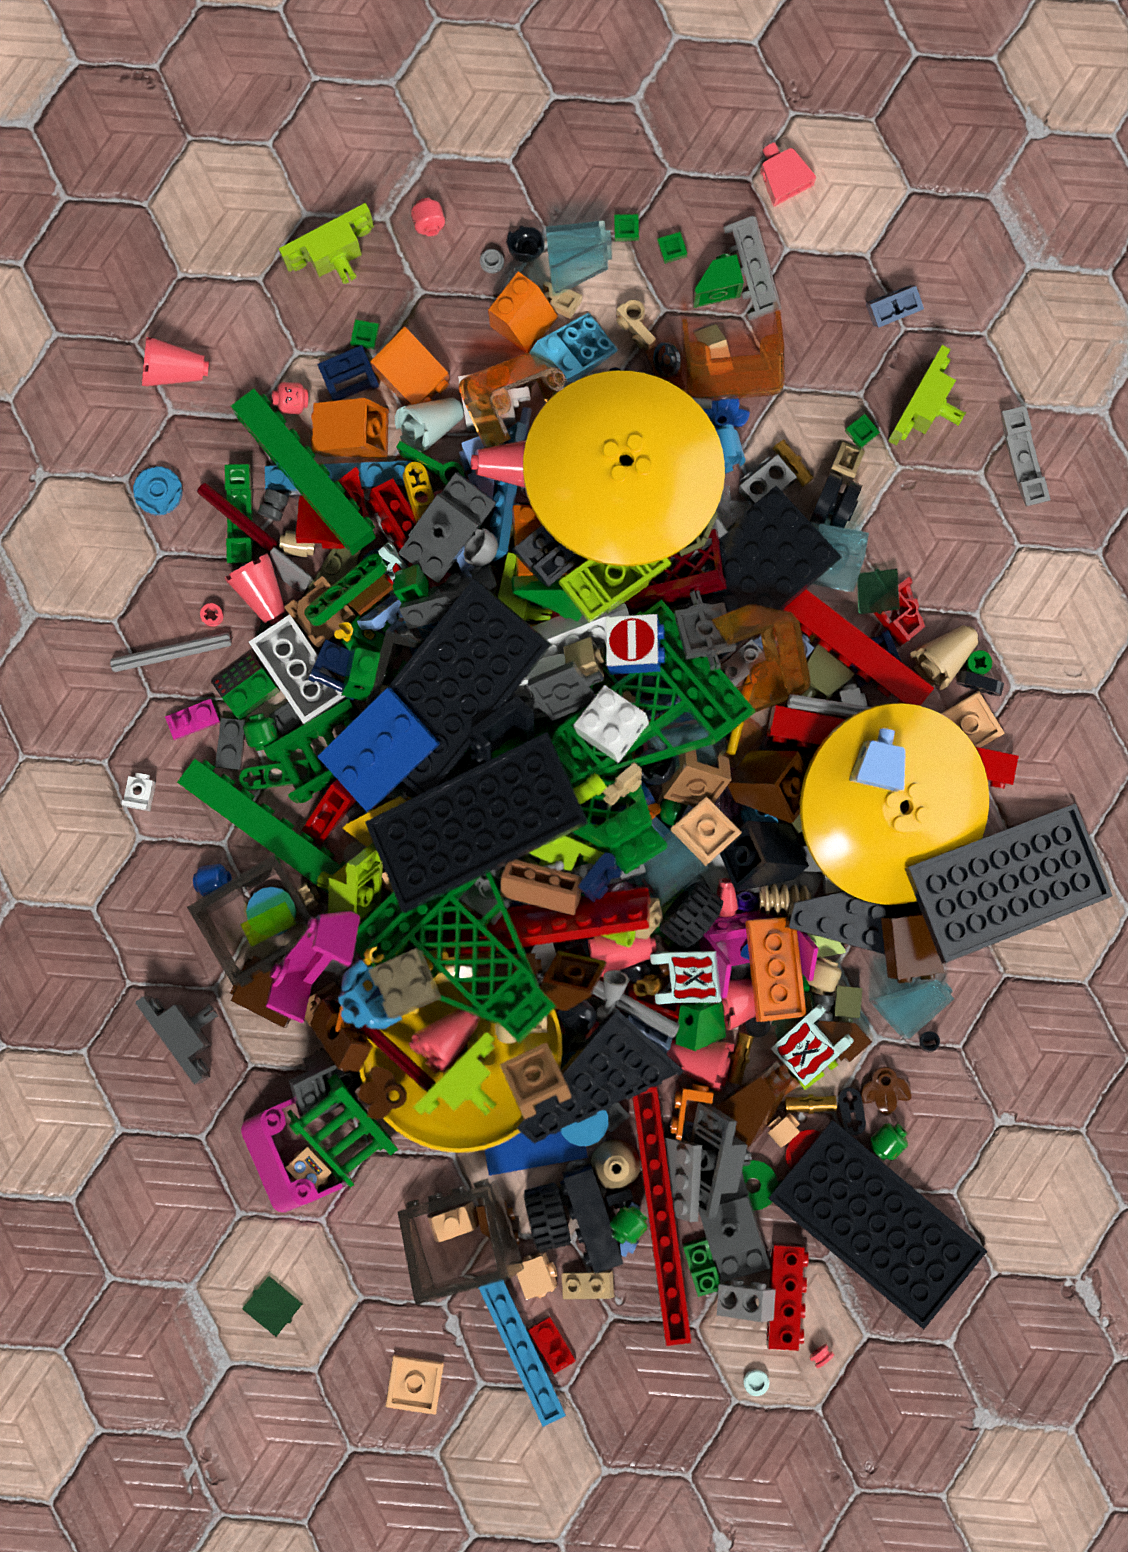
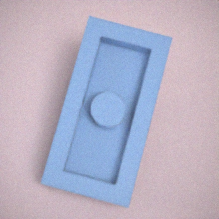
(380, 614)

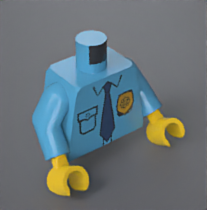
(363, 999)

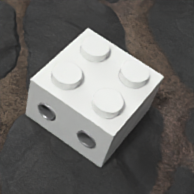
(611, 724)

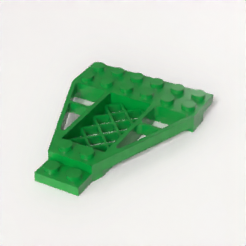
(701, 692)
(628, 833)
(514, 1006)

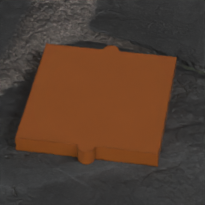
(370, 595)

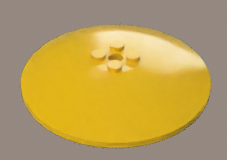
(613, 509)
(859, 829)
(466, 1127)

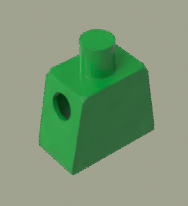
(360, 671)
(700, 1024)

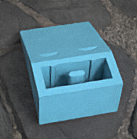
(575, 347)

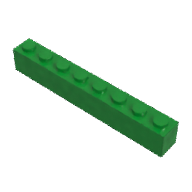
(303, 471)
(258, 821)

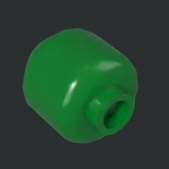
(260, 731)
(889, 1141)
(628, 1225)

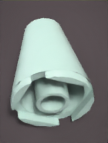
(427, 421)

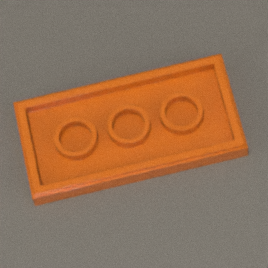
(775, 970)

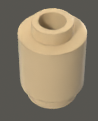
(291, 547)

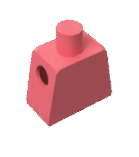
(785, 174)

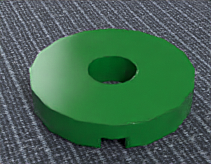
(767, 1180)

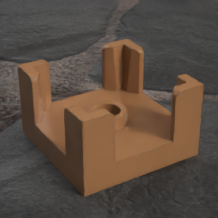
(323, 632)
(696, 780)
(534, 1078)

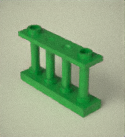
(302, 739)
(352, 1109)

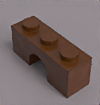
(346, 1048)

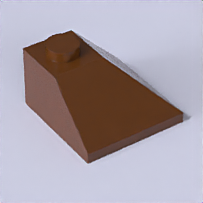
(571, 979)

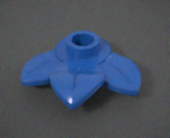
(727, 411)

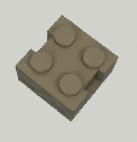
(405, 983)

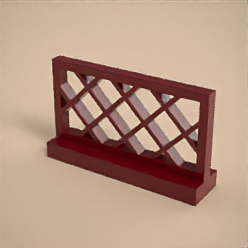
(680, 589)

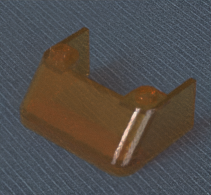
(736, 375)
(488, 396)
(785, 664)

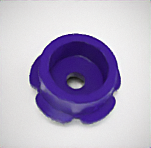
(746, 902)

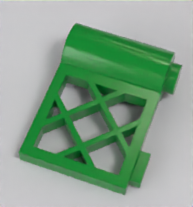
(444, 471)

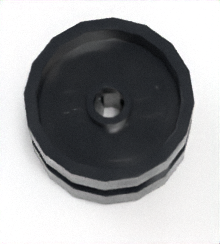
(836, 503)

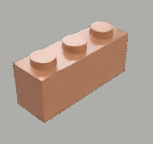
(541, 886)

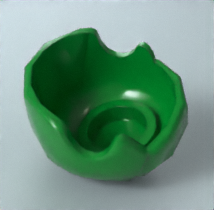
(671, 811)

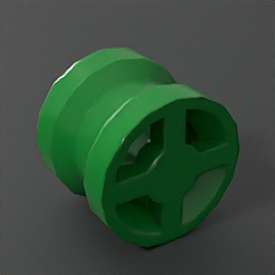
(975, 666)

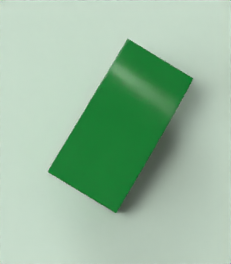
(701, 1266)

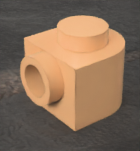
(783, 1129)

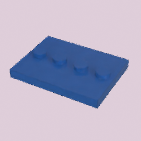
(378, 749)
(522, 1153)

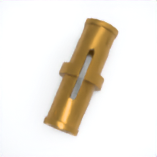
(794, 462)
(651, 984)
(740, 1058)
(810, 1104)

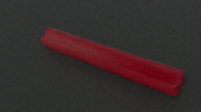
(237, 517)
(399, 1057)

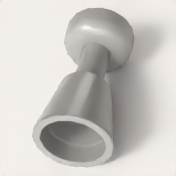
(614, 986)

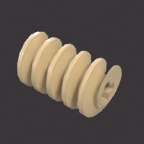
(780, 899)

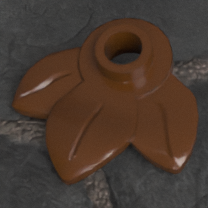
(378, 1091)
(885, 1094)

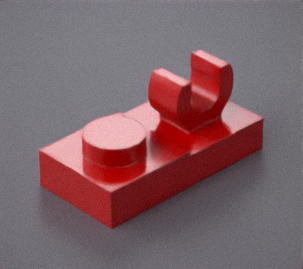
(552, 1345)

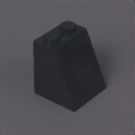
(763, 855)

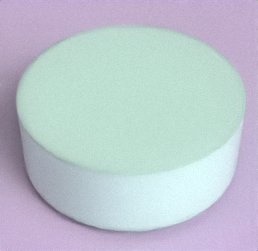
(756, 1382)

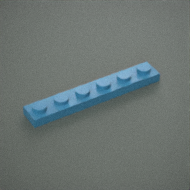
(370, 474)
(505, 498)
(522, 1352)

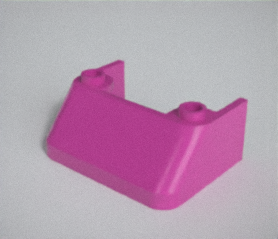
(729, 936)
(325, 939)
(281, 1192)

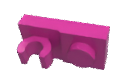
(192, 719)

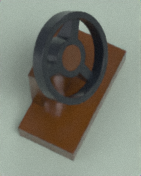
(666, 363)

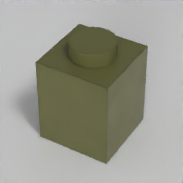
(847, 1003)

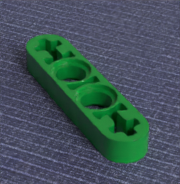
(319, 613)
(285, 781)

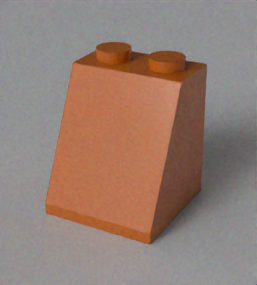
(522, 313)
(409, 369)
(350, 428)

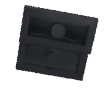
(545, 556)

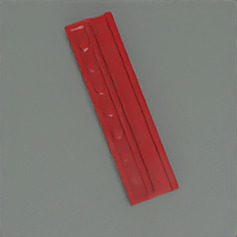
(537, 925)

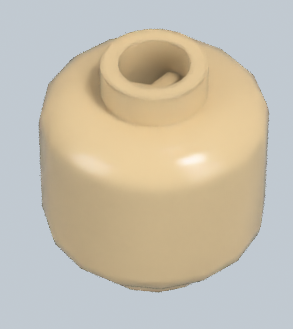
(825, 976)

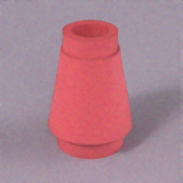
(727, 893)

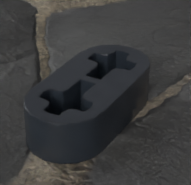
(980, 683)
(857, 1110)

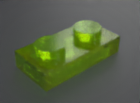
(268, 924)

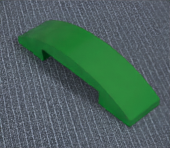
(239, 493)

